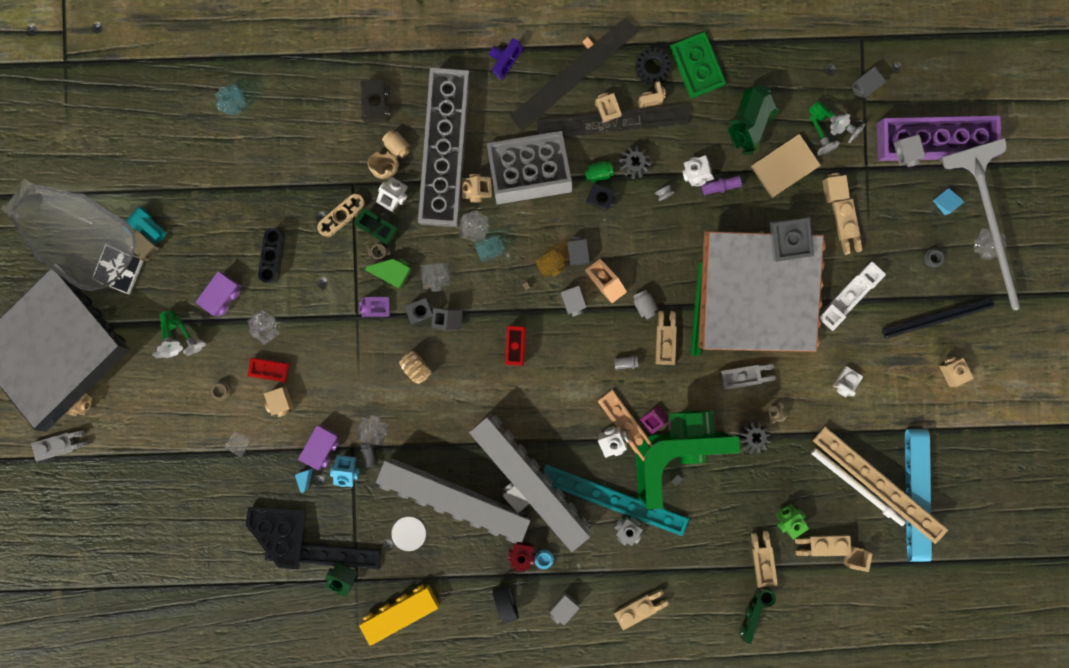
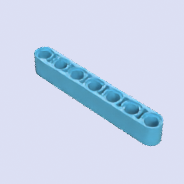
(919, 489)

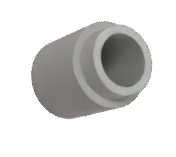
(645, 304)

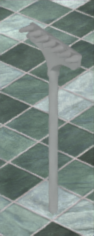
(976, 162)

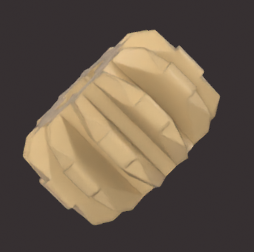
(415, 367)

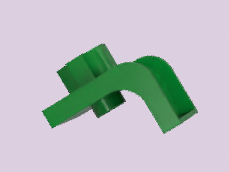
(690, 439)

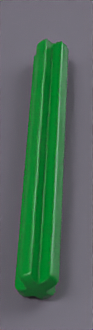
(695, 350)

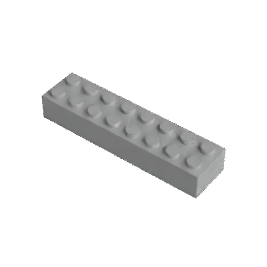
(444, 147)
(531, 482)
(453, 499)

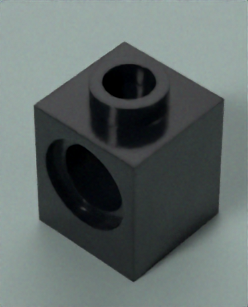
(592, 198)

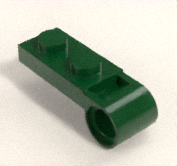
(753, 613)

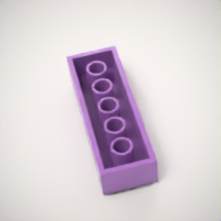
(938, 134)

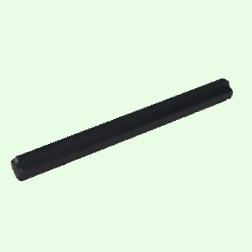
(937, 318)

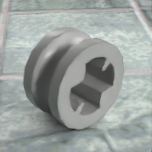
(664, 193)

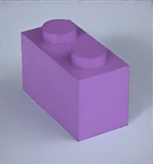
(219, 294)
(319, 447)

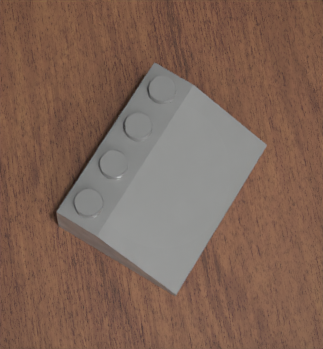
(529, 167)

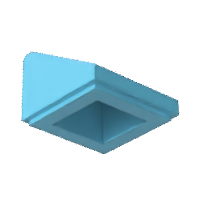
(948, 201)
(303, 479)

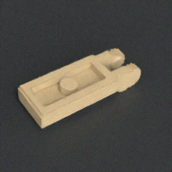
(847, 225)
(666, 340)
(825, 545)
(764, 561)
(639, 609)

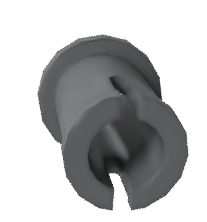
(368, 454)

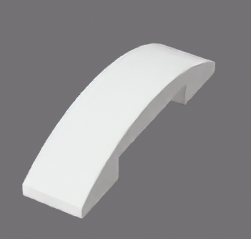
(851, 295)

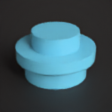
(544, 559)

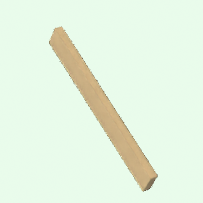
(880, 485)

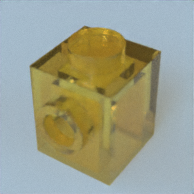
(550, 264)

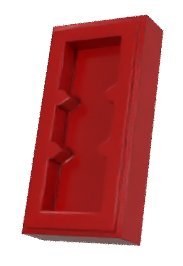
(268, 369)

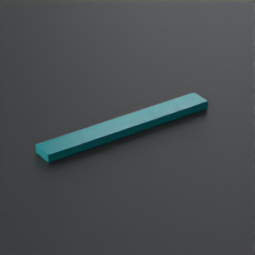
(615, 500)

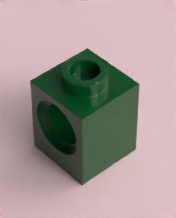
(340, 579)

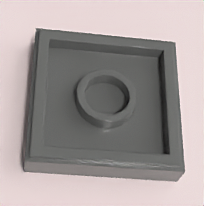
(791, 239)

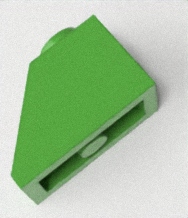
(391, 271)

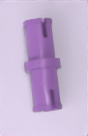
(721, 185)

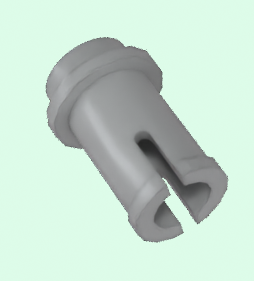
(626, 362)

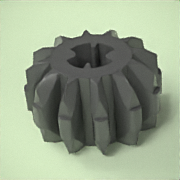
(641, 162)
(747, 437)

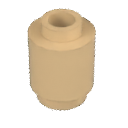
(396, 144)

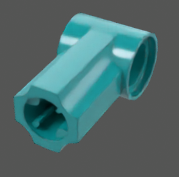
(143, 222)

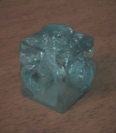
(230, 100)

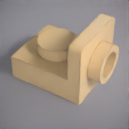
(649, 99)
(608, 107)

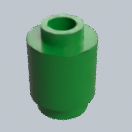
(599, 171)

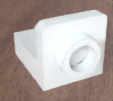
(847, 382)

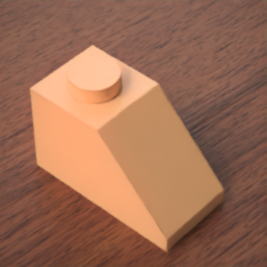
(606, 280)

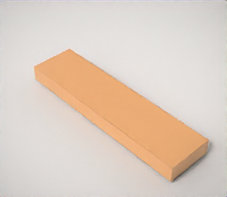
(621, 417)

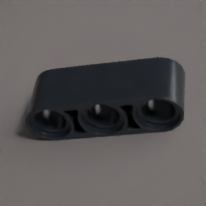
(267, 247)

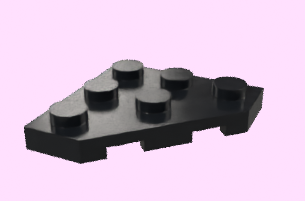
(278, 533)

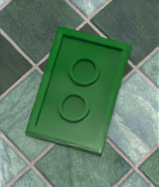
(697, 65)

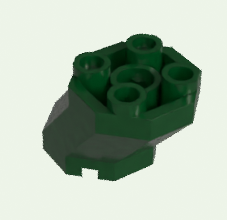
(752, 119)

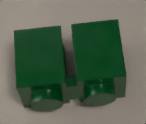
(371, 224)

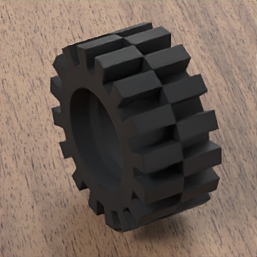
(657, 55)

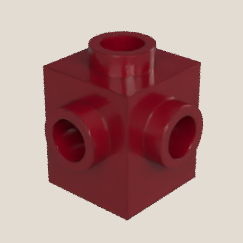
(521, 549)

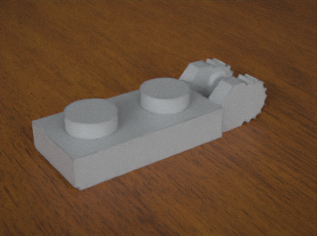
(745, 376)
(57, 445)

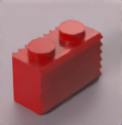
(515, 345)

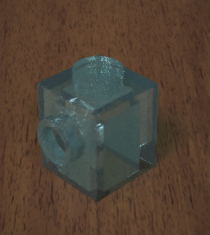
(489, 249)

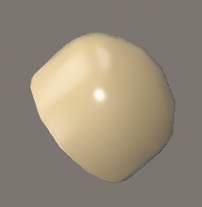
(383, 165)

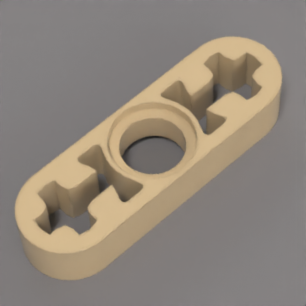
(333, 227)

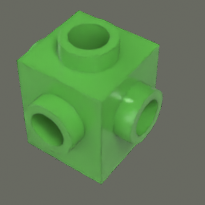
(788, 518)

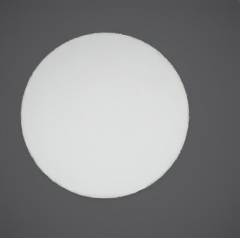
(408, 533)

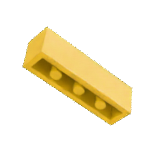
(399, 615)

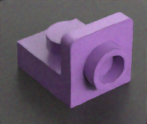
(374, 307)

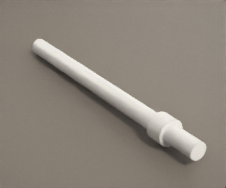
(886, 509)

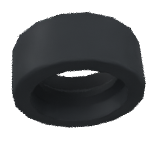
(505, 603)

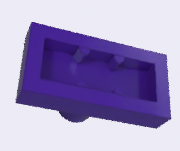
(505, 58)

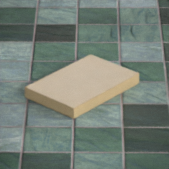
(785, 165)

